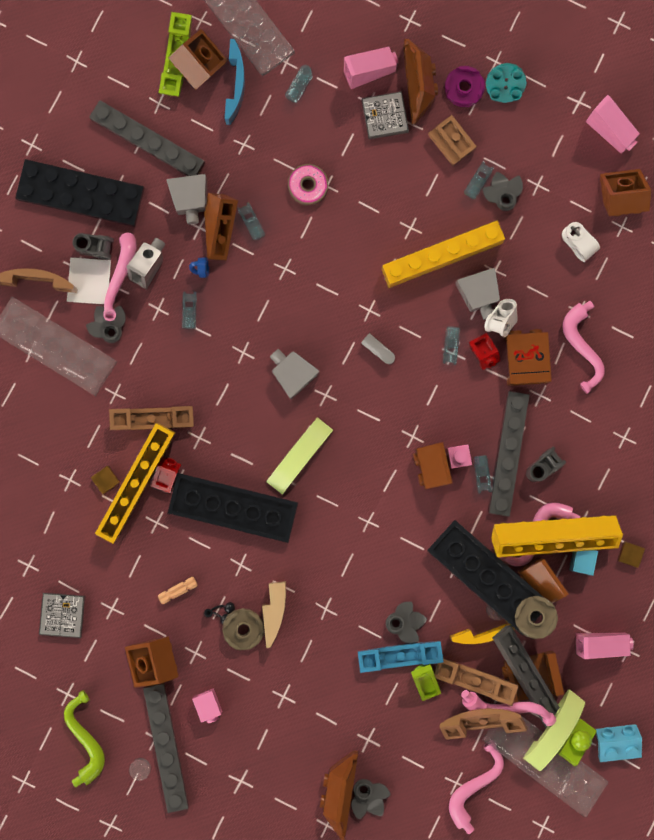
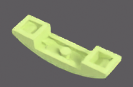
(299, 455)
(555, 736)

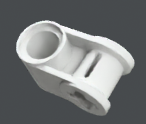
(582, 242)
(502, 317)

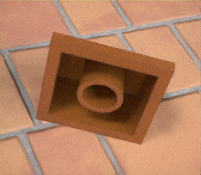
(198, 59)
(625, 192)
(432, 465)
(543, 580)
(151, 662)

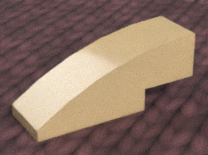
(274, 611)

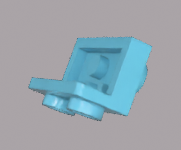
(619, 743)

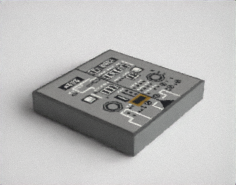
(385, 115)
(62, 615)

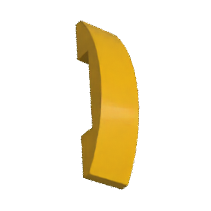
(467, 637)

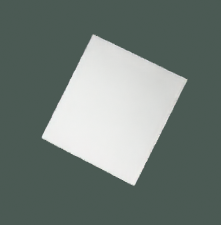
(90, 278)

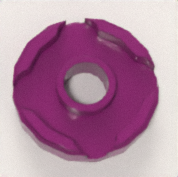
(460, 97)

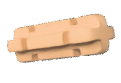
(177, 590)

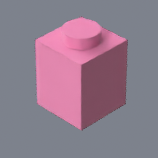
(458, 456)
(207, 706)

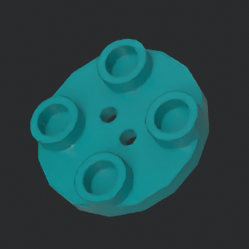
(515, 84)

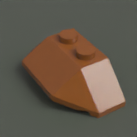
(419, 80)
(339, 793)

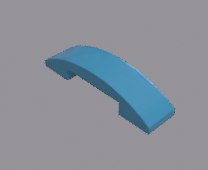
(233, 105)
(400, 656)

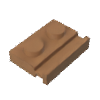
(452, 140)

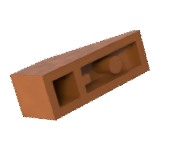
(219, 223)

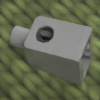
(189, 196)
(146, 263)
(480, 291)
(292, 372)

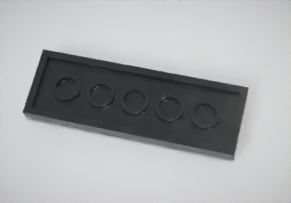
(80, 193)
(233, 507)
(482, 572)

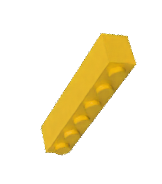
(443, 254)
(135, 483)
(556, 536)

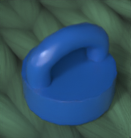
(202, 265)

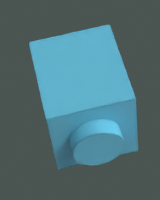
(583, 561)

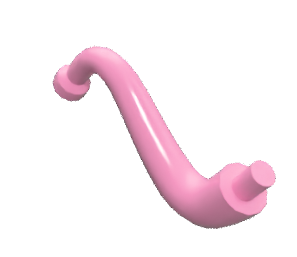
(128, 250)
(570, 323)
(546, 512)
(473, 702)
(456, 804)

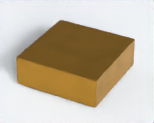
(105, 480)
(631, 554)

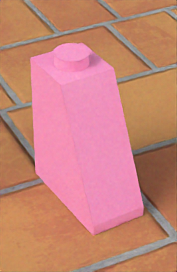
(369, 66)
(613, 125)
(603, 645)

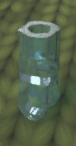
(299, 84)
(477, 182)
(252, 224)
(189, 313)
(451, 342)
(482, 469)

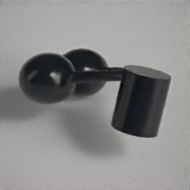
(229, 607)

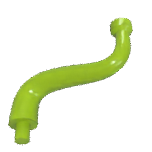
(96, 754)

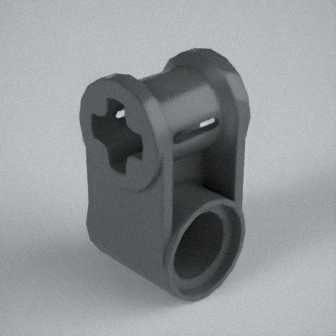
(98, 245)
(548, 463)

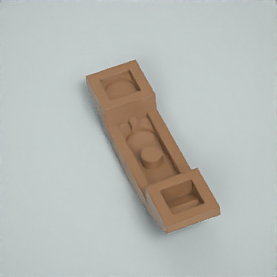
(11, 277)
(146, 418)
(477, 681)
(458, 725)

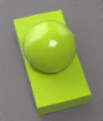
(425, 682)
(577, 742)

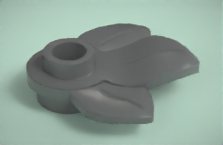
(503, 188)
(101, 327)
(409, 622)
(370, 800)

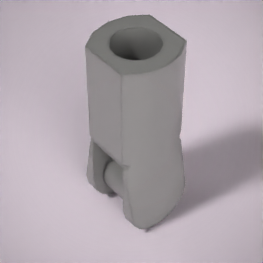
(378, 349)

